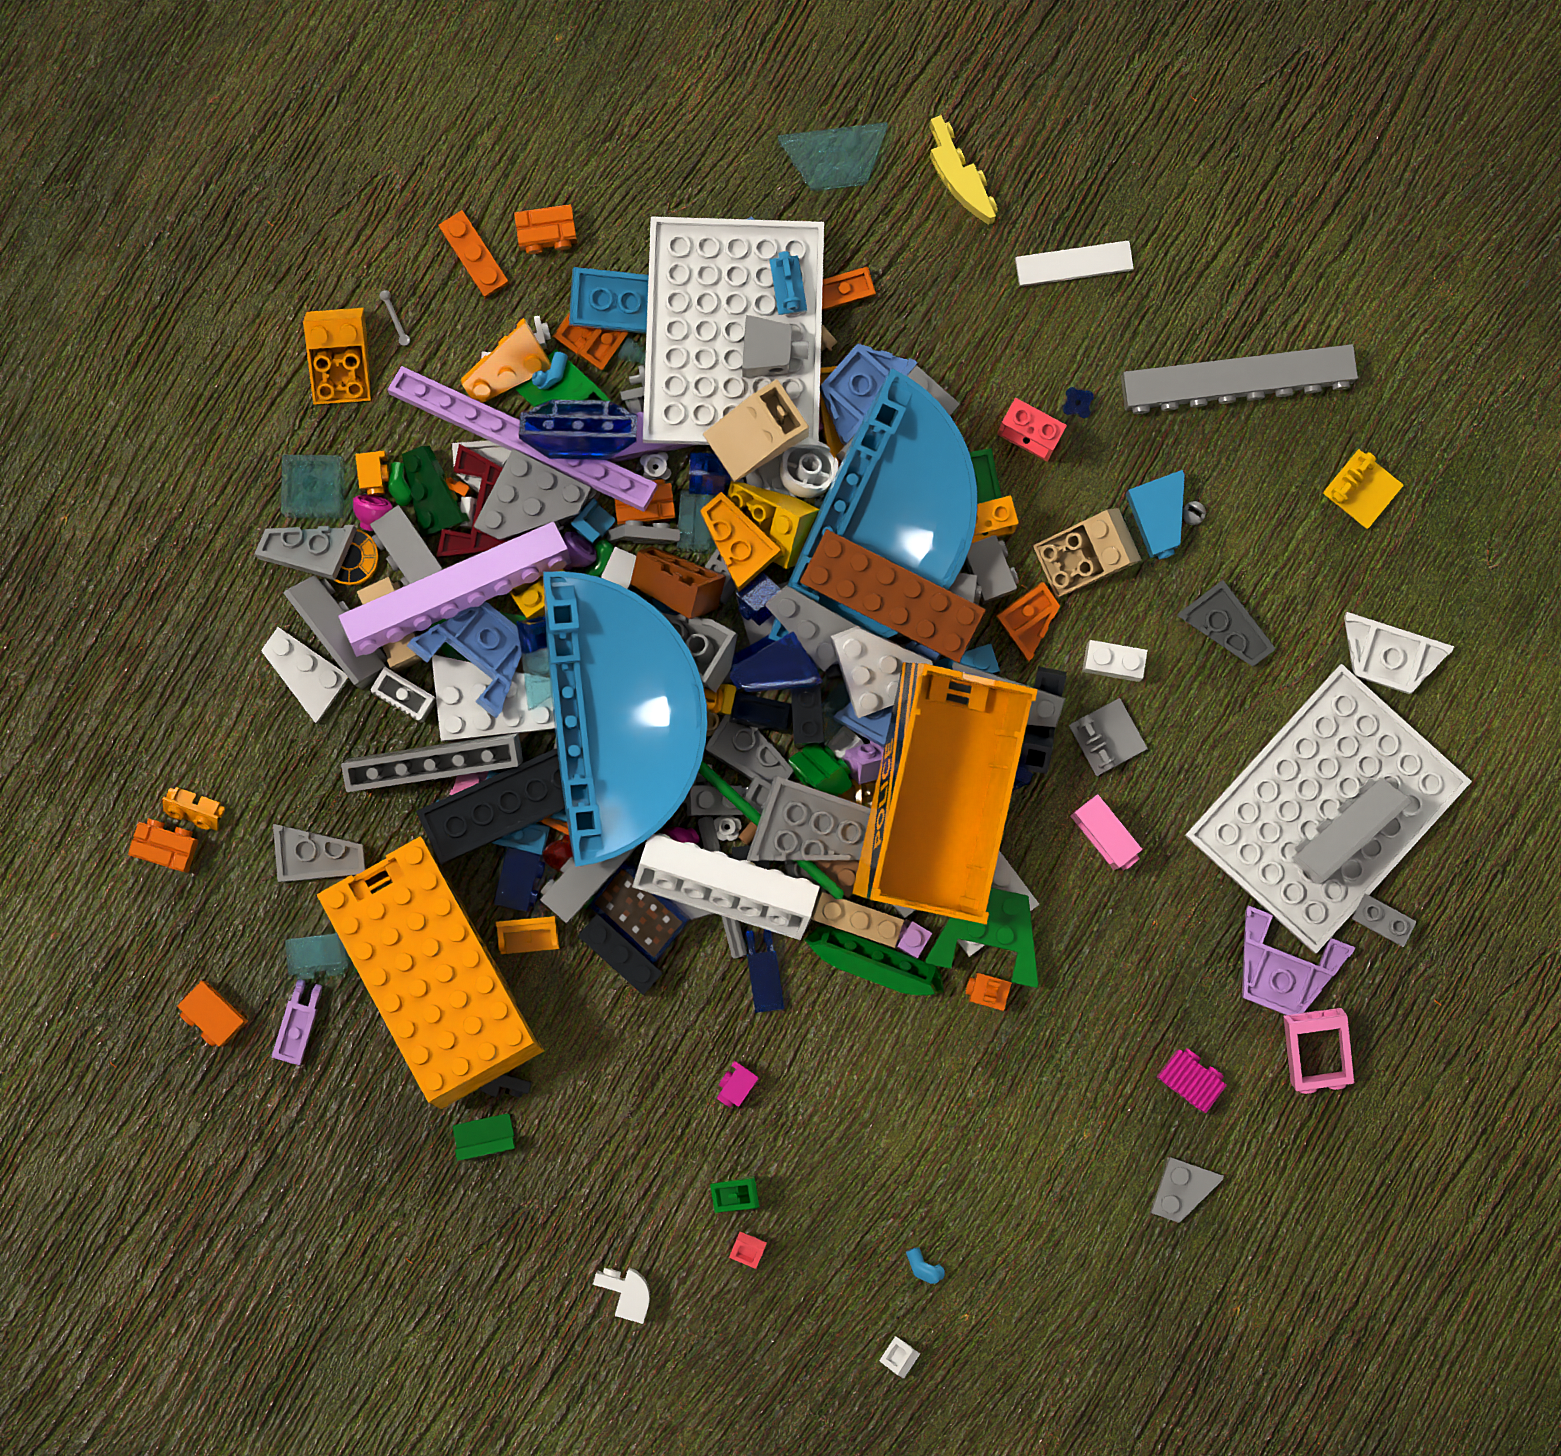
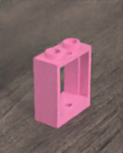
(1107, 833)
(1314, 1022)

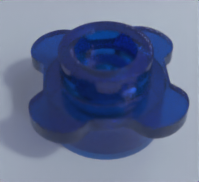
(1084, 397)

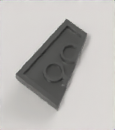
(1228, 623)

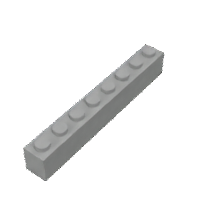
(1239, 377)

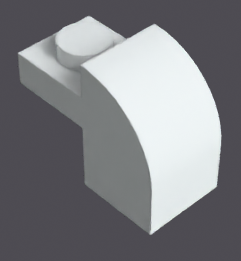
(634, 1292)

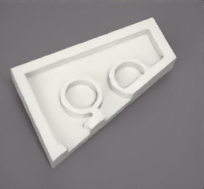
(306, 673)

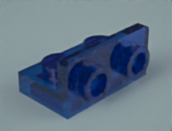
(519, 880)

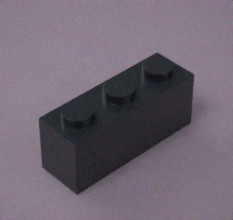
(620, 954)

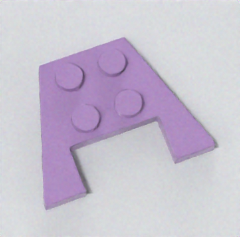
(1282, 979)

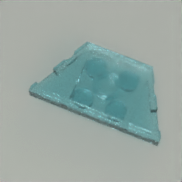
(835, 155)

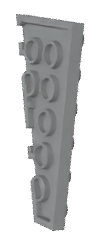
(808, 825)

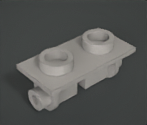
(1384, 920)

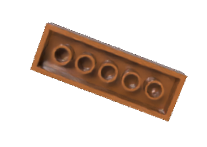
(893, 596)

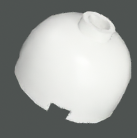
(808, 470)

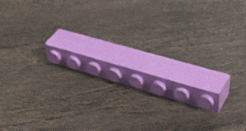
(455, 589)

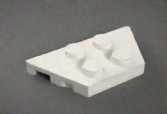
(1391, 654)

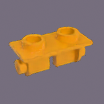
(180, 805)

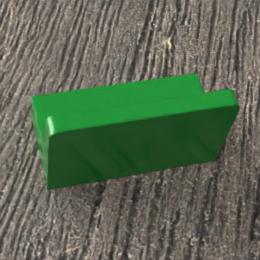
(484, 1136)

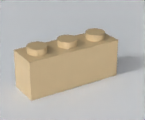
(856, 919)

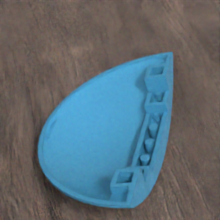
(899, 493)
(622, 713)

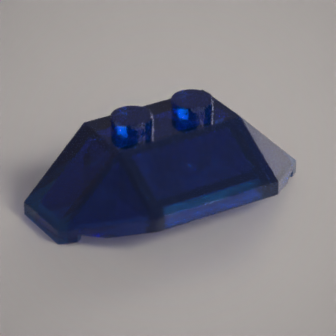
(578, 429)

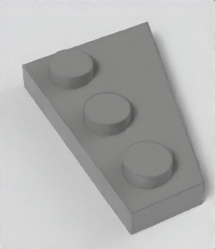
(307, 550)

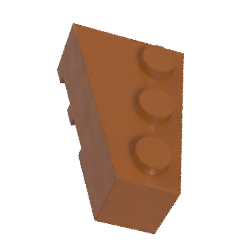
(677, 582)

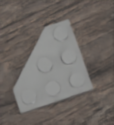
(529, 498)

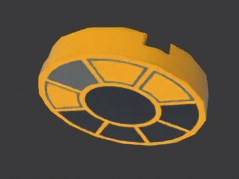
(360, 560)

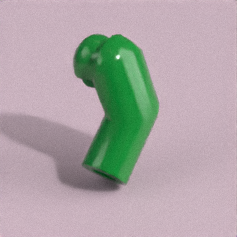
(397, 485)
(604, 551)

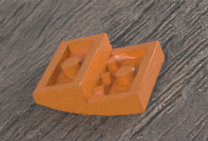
(590, 344)

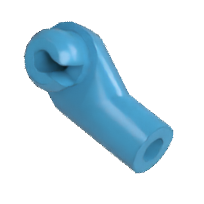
(546, 379)
(922, 1270)

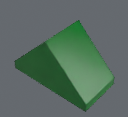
(735, 1194)

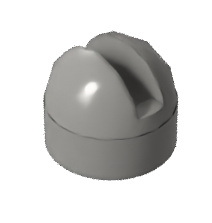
(1190, 517)

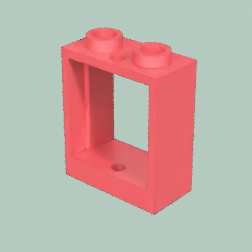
(1032, 423)

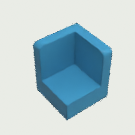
(593, 522)

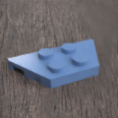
(855, 384)

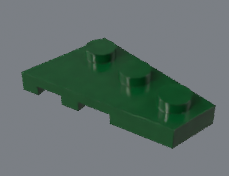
(432, 499)

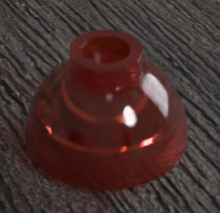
(558, 853)

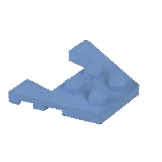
(486, 641)

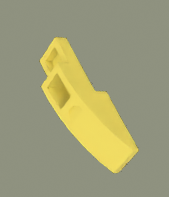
(963, 182)

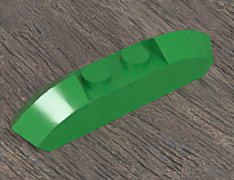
(875, 962)

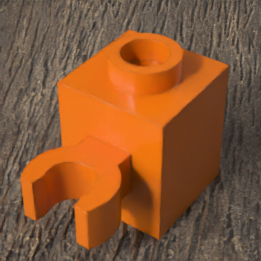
(988, 991)

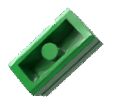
(820, 770)

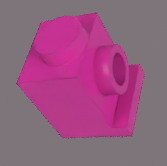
(736, 1085)

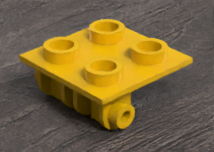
(1363, 488)

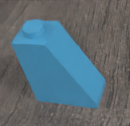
(1158, 513)

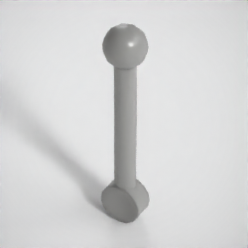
(404, 340)

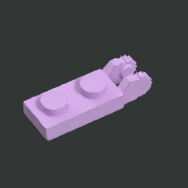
(296, 1026)

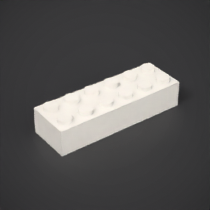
(726, 886)

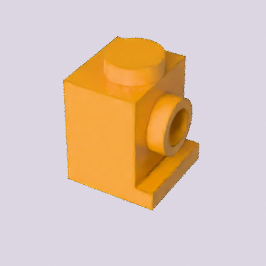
(372, 472)

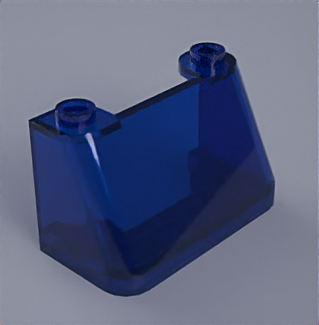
(774, 666)

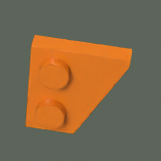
(1029, 618)

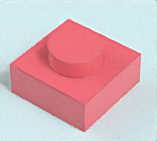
(747, 1250)

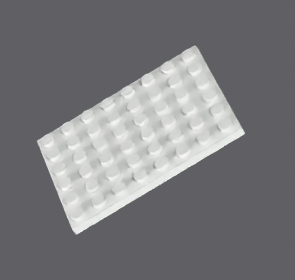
(699, 293)
(1302, 779)

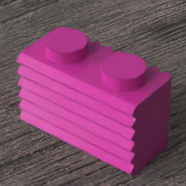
(1192, 1080)

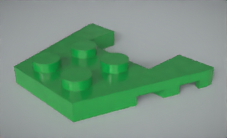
(1006, 928)

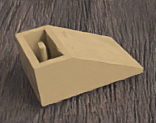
(757, 431)
(1087, 552)

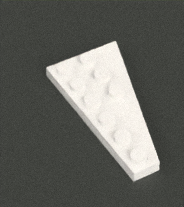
(460, 717)

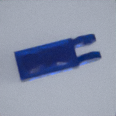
(764, 975)

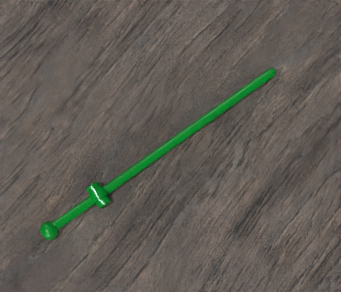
(753, 815)

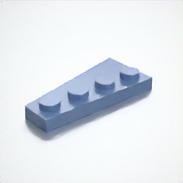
(876, 724)

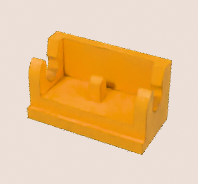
(527, 935)

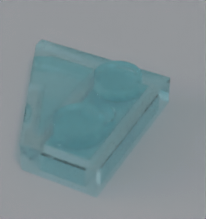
(536, 678)

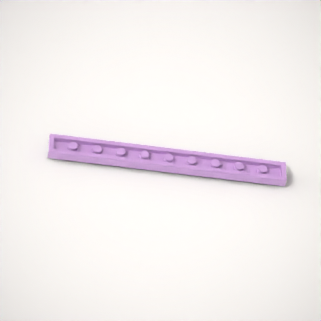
(504, 431)

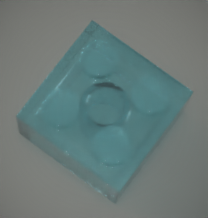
(312, 486)

